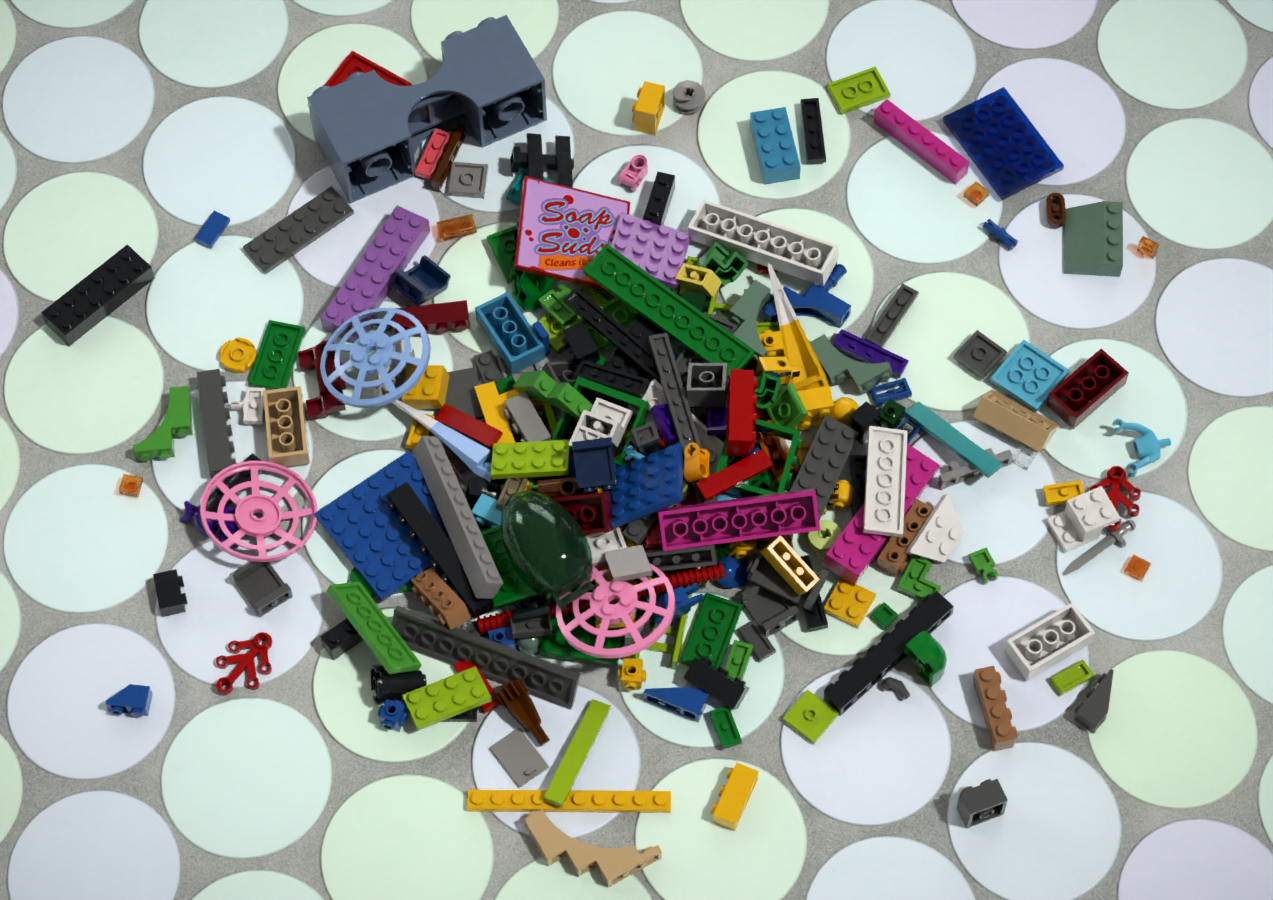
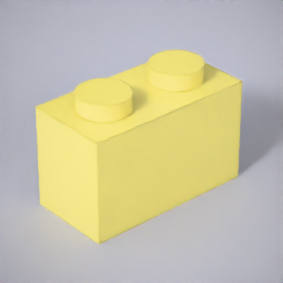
(698, 280)

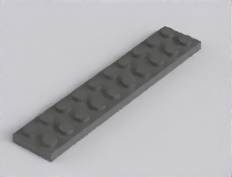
(492, 658)

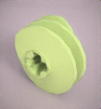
(816, 538)

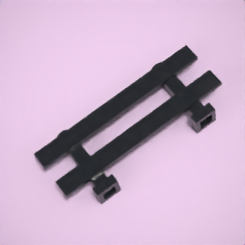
(537, 162)

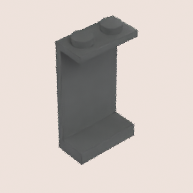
(765, 576)

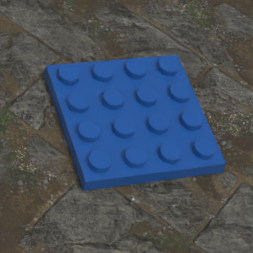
(648, 485)

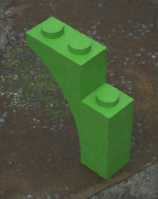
(562, 395)
(176, 423)

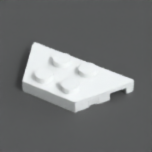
(938, 533)

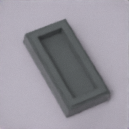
(754, 635)

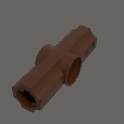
(554, 487)

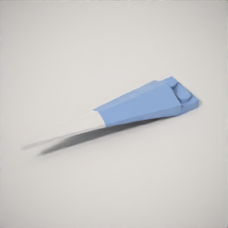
(473, 454)

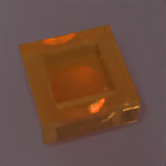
(976, 193)
(1147, 247)
(130, 485)
(1137, 568)

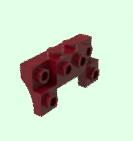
(326, 402)

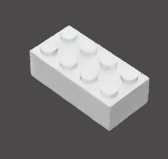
(1049, 641)

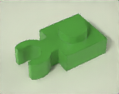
(984, 563)

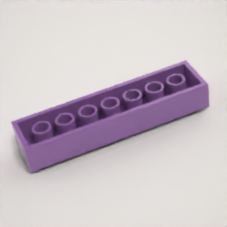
(372, 275)

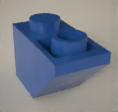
(131, 700)

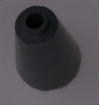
(394, 685)

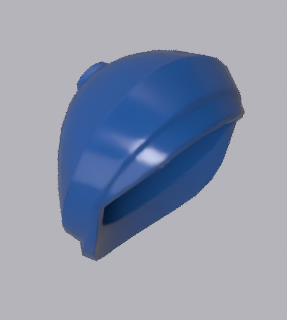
(734, 571)

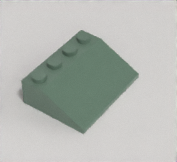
(1094, 239)

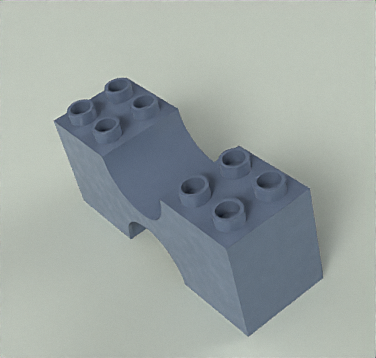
(376, 126)

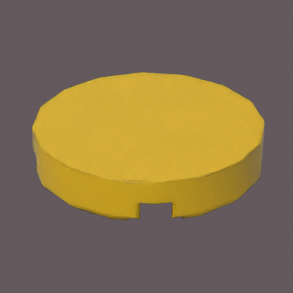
(238, 355)

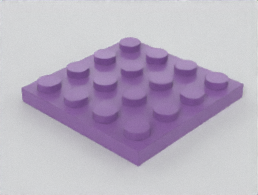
(652, 247)

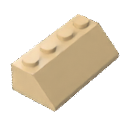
(1015, 420)

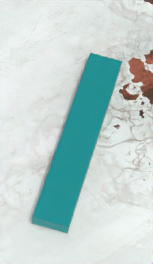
(953, 439)

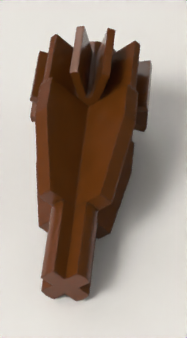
(521, 707)

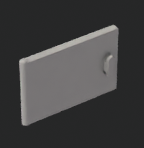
(519, 757)

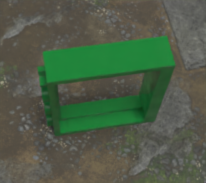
(583, 384)
(776, 430)

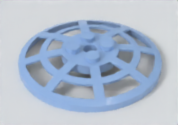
(377, 362)

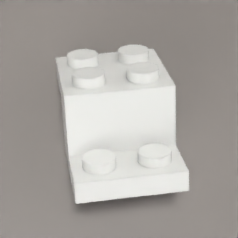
(602, 422)
(1083, 519)

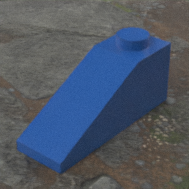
(680, 700)

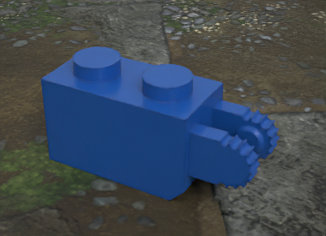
(682, 602)

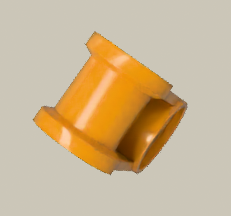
(696, 463)

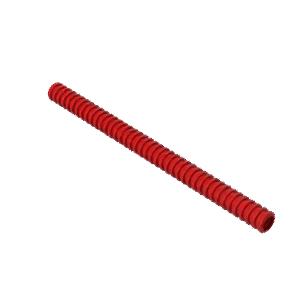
(677, 580)

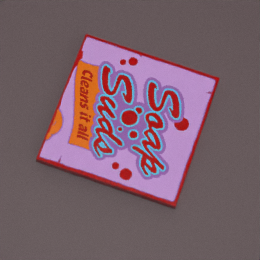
(564, 229)

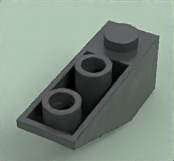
(1095, 708)

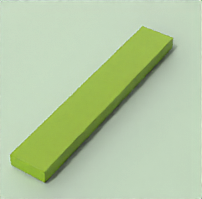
(577, 753)

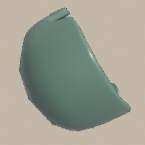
(529, 645)

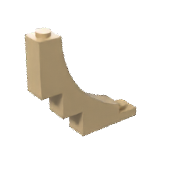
(612, 863)

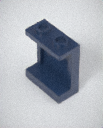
(421, 281)
(594, 465)

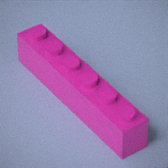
(921, 141)

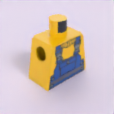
(777, 367)

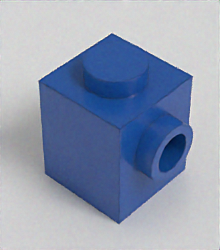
(502, 636)

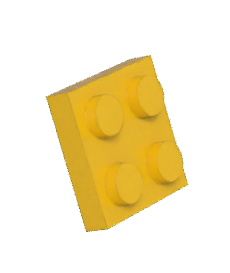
(849, 602)

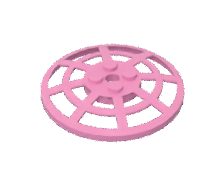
(258, 504)
(618, 613)

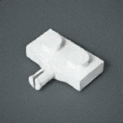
(252, 406)

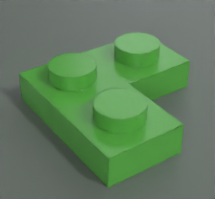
(914, 581)

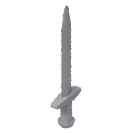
(1101, 546)

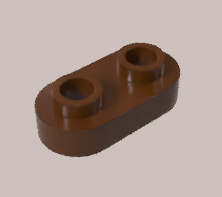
(1055, 211)

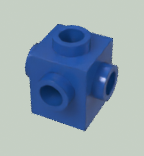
(392, 714)

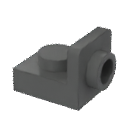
(645, 436)

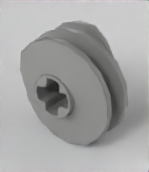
(688, 97)

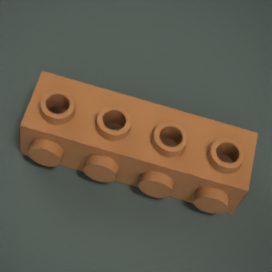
(894, 557)
(440, 599)
(994, 709)

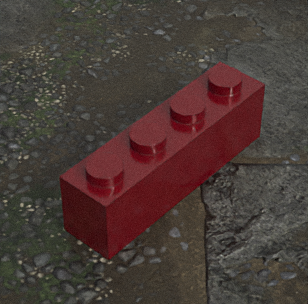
(436, 317)

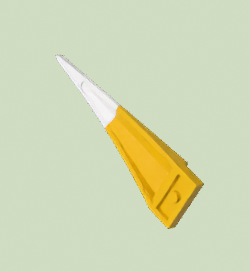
(795, 342)

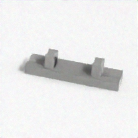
(960, 474)

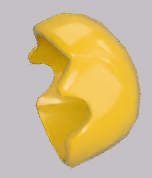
(843, 409)

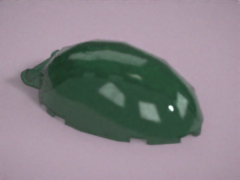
(546, 546)

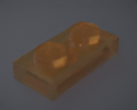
(456, 227)

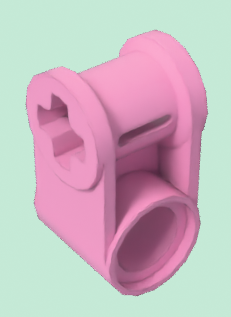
(634, 175)

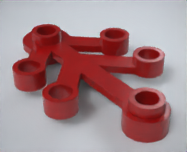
(1116, 495)
(245, 661)

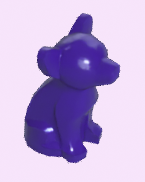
(192, 513)

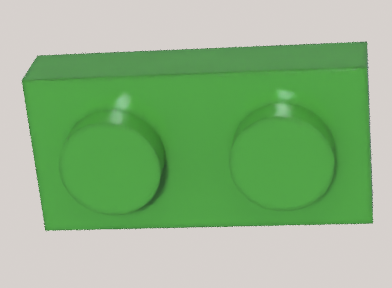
(739, 659)

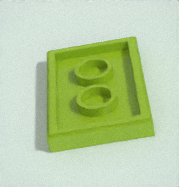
(858, 90)

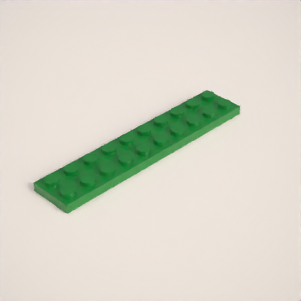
(667, 310)

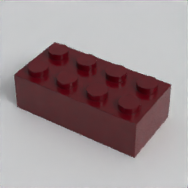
(1087, 388)
(589, 510)

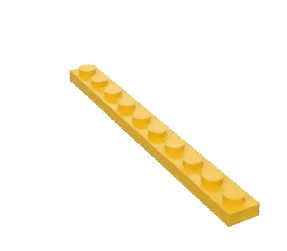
(577, 801)

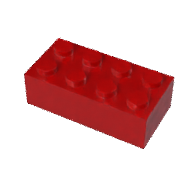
(741, 413)

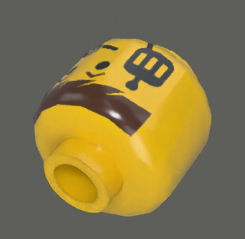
(842, 495)

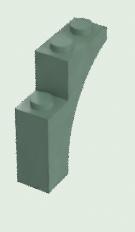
(745, 313)
(839, 367)

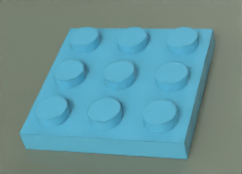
(1029, 375)

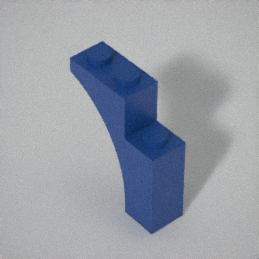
(813, 303)

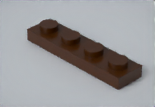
(450, 152)

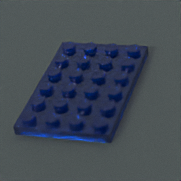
(1003, 143)

